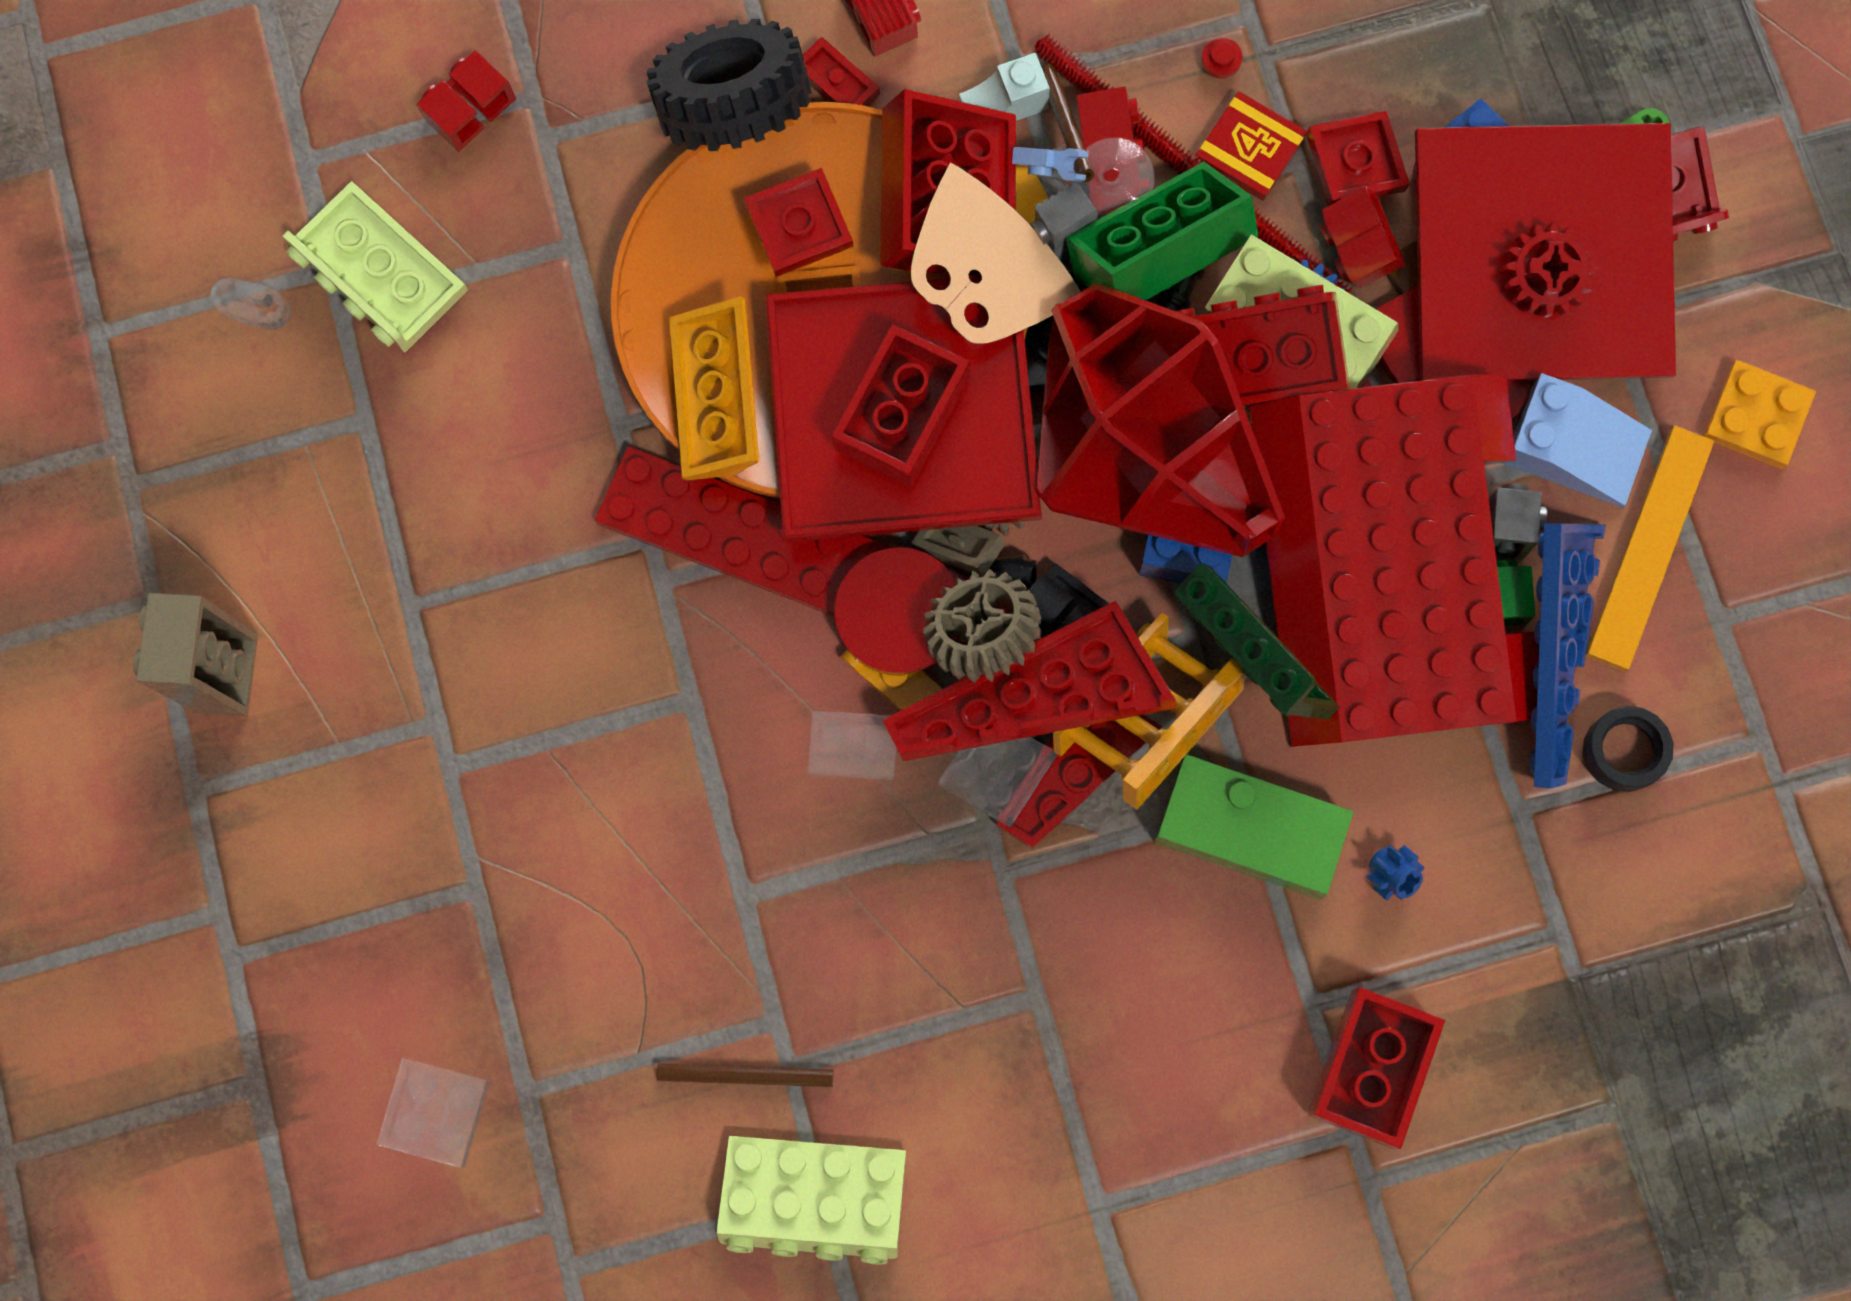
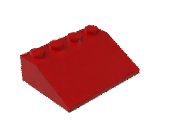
(917, 146)

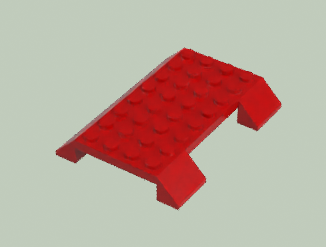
(1392, 556)

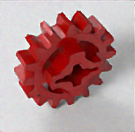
(1567, 269)

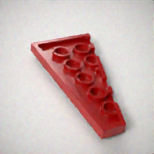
(1073, 680)

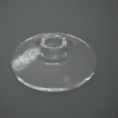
(1134, 177)

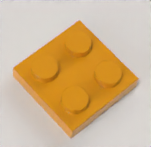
(1759, 414)

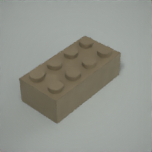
(196, 654)

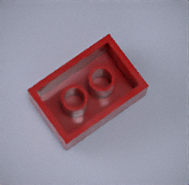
(901, 405)
(1376, 1068)

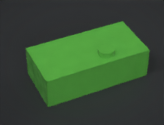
(1254, 827)

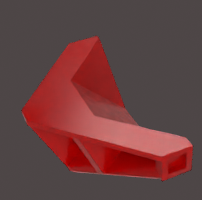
(1150, 427)

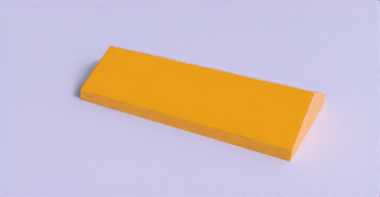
(714, 390)

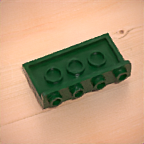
(1253, 645)

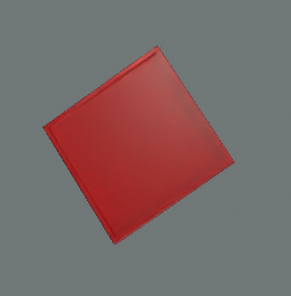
(1497, 182)
(981, 461)

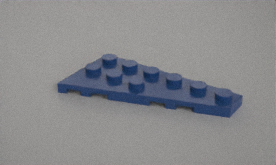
(1561, 641)

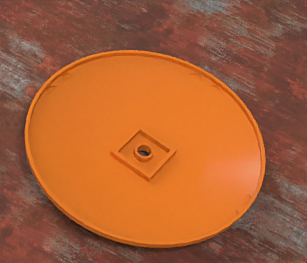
(699, 247)

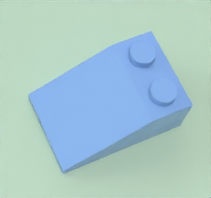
(1578, 441)

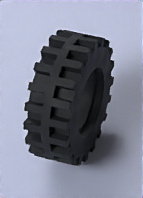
(729, 84)

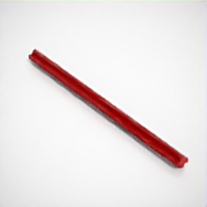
(1164, 147)

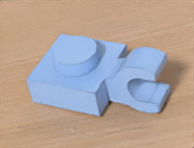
(1044, 160)

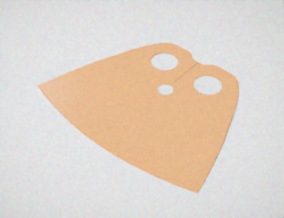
(979, 231)

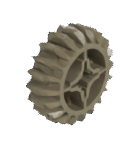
(992, 636)

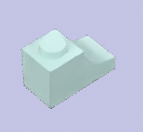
(1014, 88)

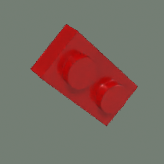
(837, 76)

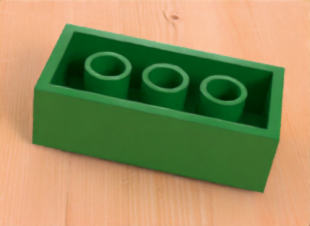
(1164, 234)

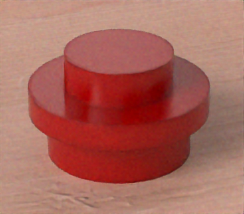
(1222, 57)

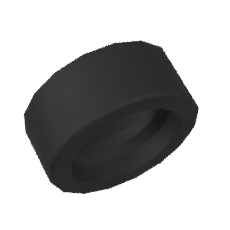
(1653, 728)

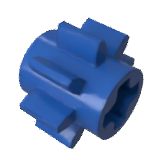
(1395, 872)

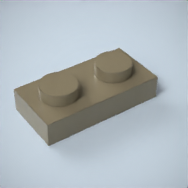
(961, 547)

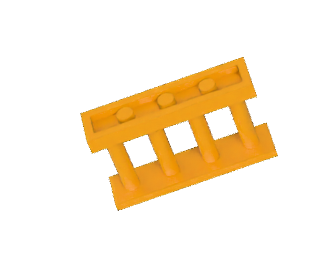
(1168, 745)

